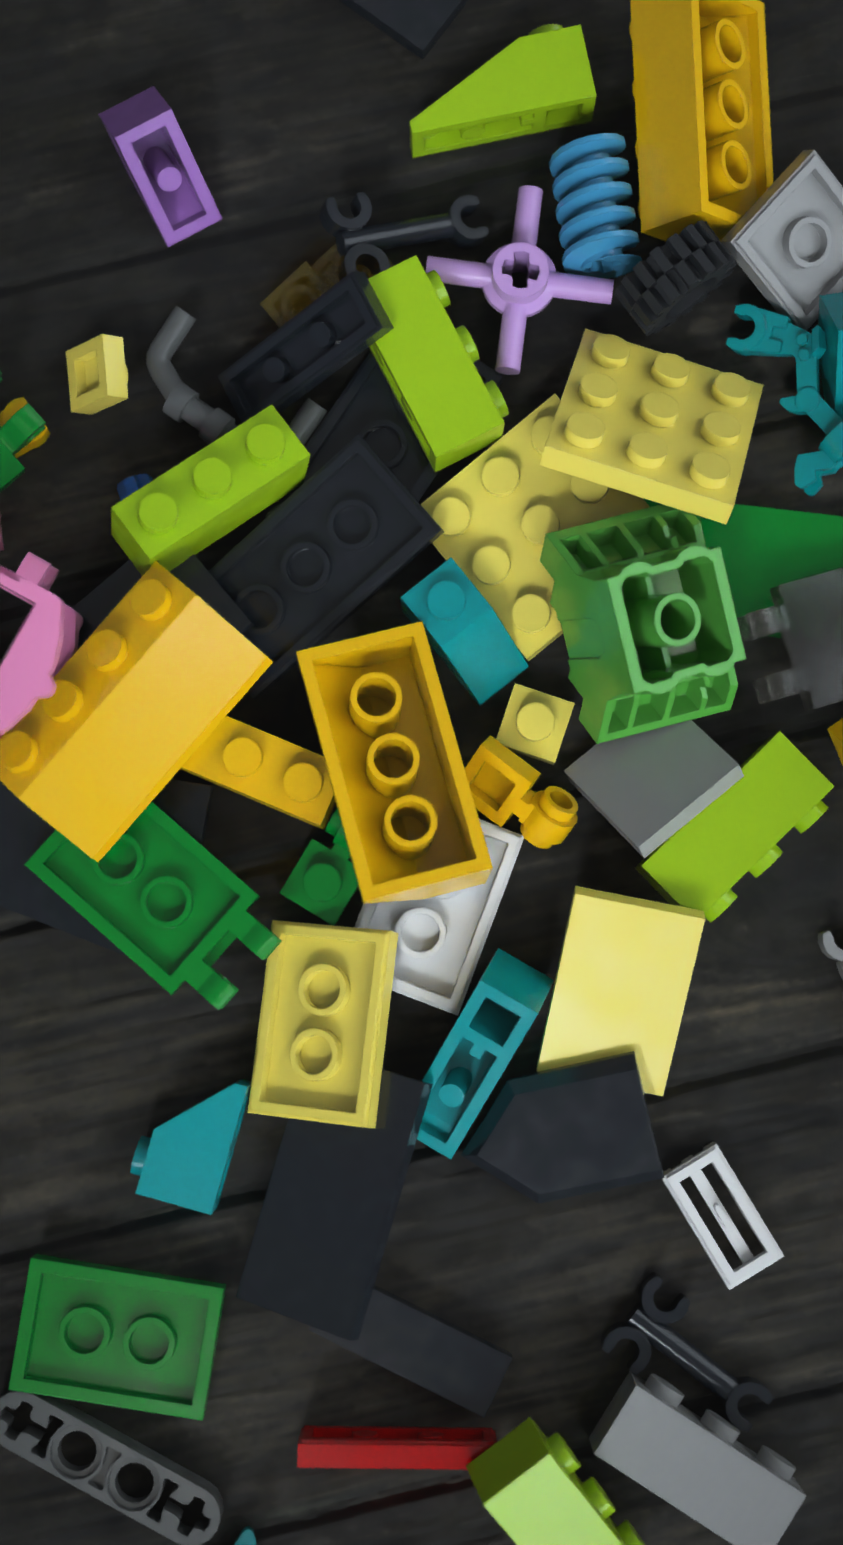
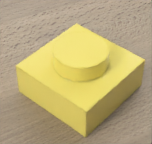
(97, 374)
(535, 723)

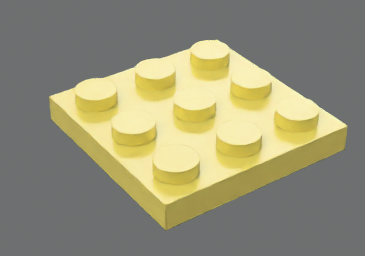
(654, 426)
(499, 520)

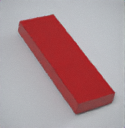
(391, 1447)

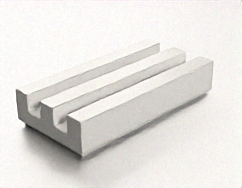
(692, 1167)

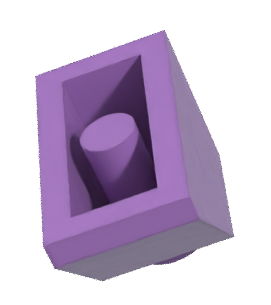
(161, 165)

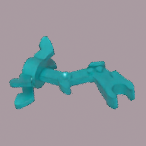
(778, 337)

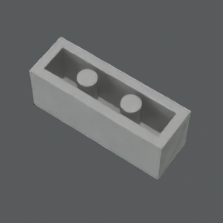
(697, 1463)

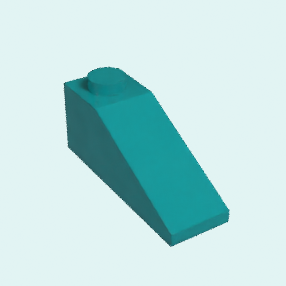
(480, 1049)

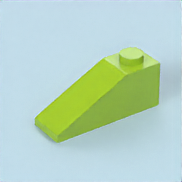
(523, 90)

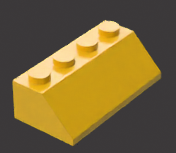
(700, 112)
(128, 711)
(395, 766)

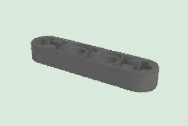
(101, 1475)

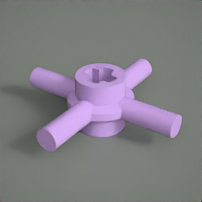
(541, 280)

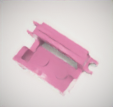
(41, 644)

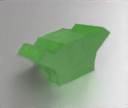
(644, 620)

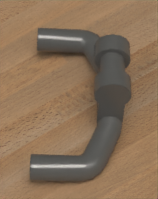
(184, 403)

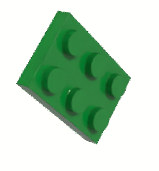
(117, 1337)

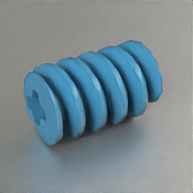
(589, 208)

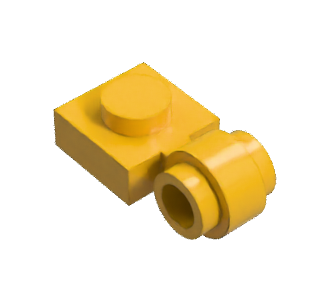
(503, 787)

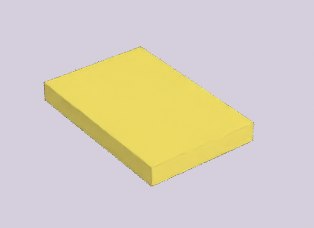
(621, 983)
(323, 1024)

